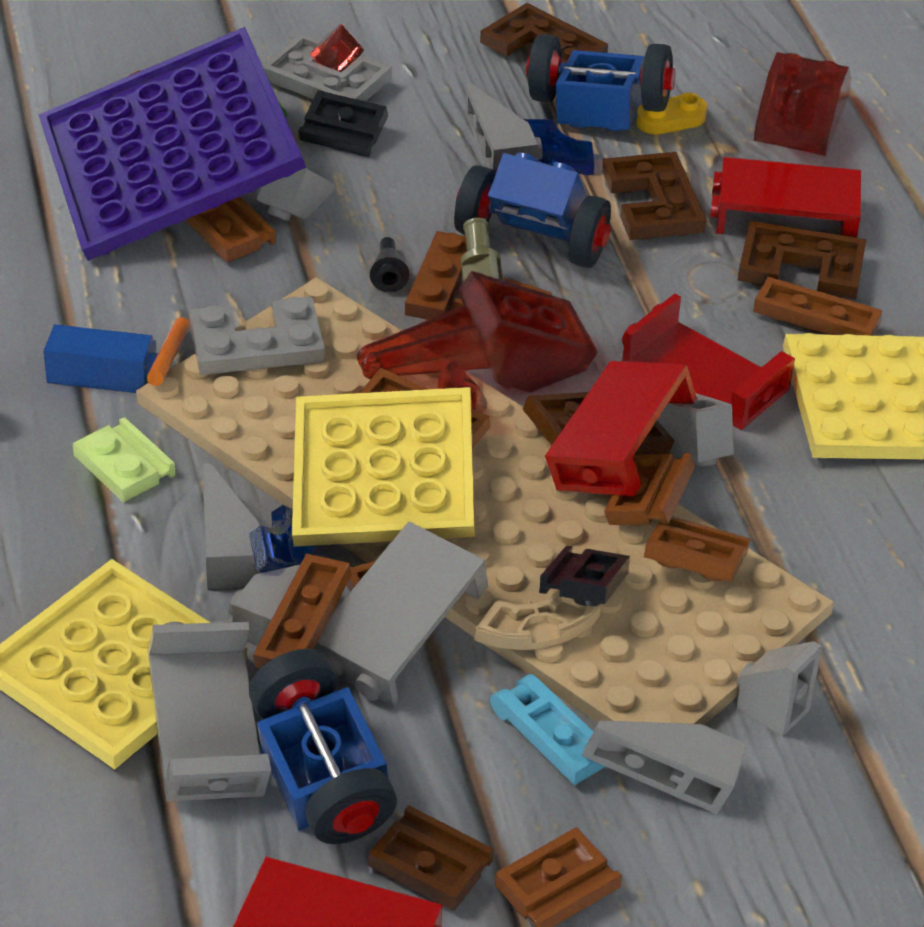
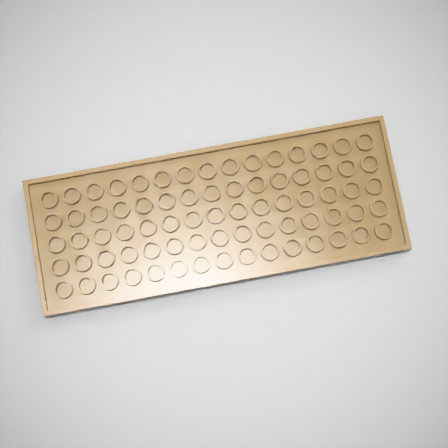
(662, 640)

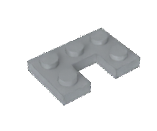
(300, 72)
(291, 342)

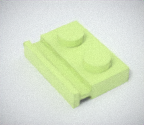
(123, 459)

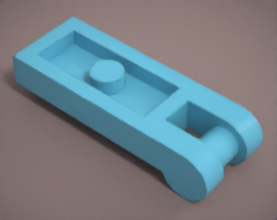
(548, 726)

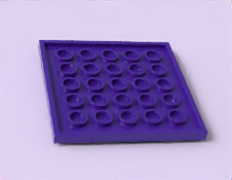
(169, 143)

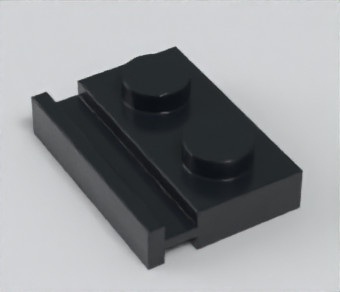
(343, 123)
(585, 577)

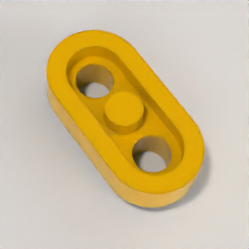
(680, 113)

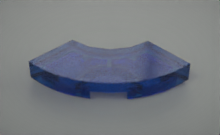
(562, 148)
(274, 546)

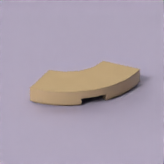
(535, 624)

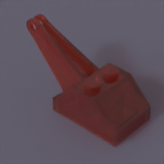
(802, 103)
(500, 327)

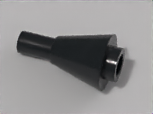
(389, 270)

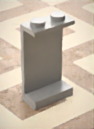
(398, 609)
(205, 712)

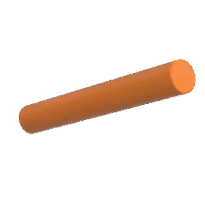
(168, 351)

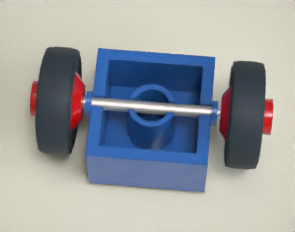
(600, 86)
(537, 200)
(320, 748)

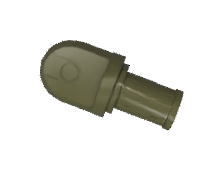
(479, 254)

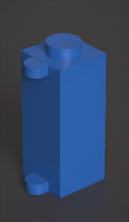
(98, 358)

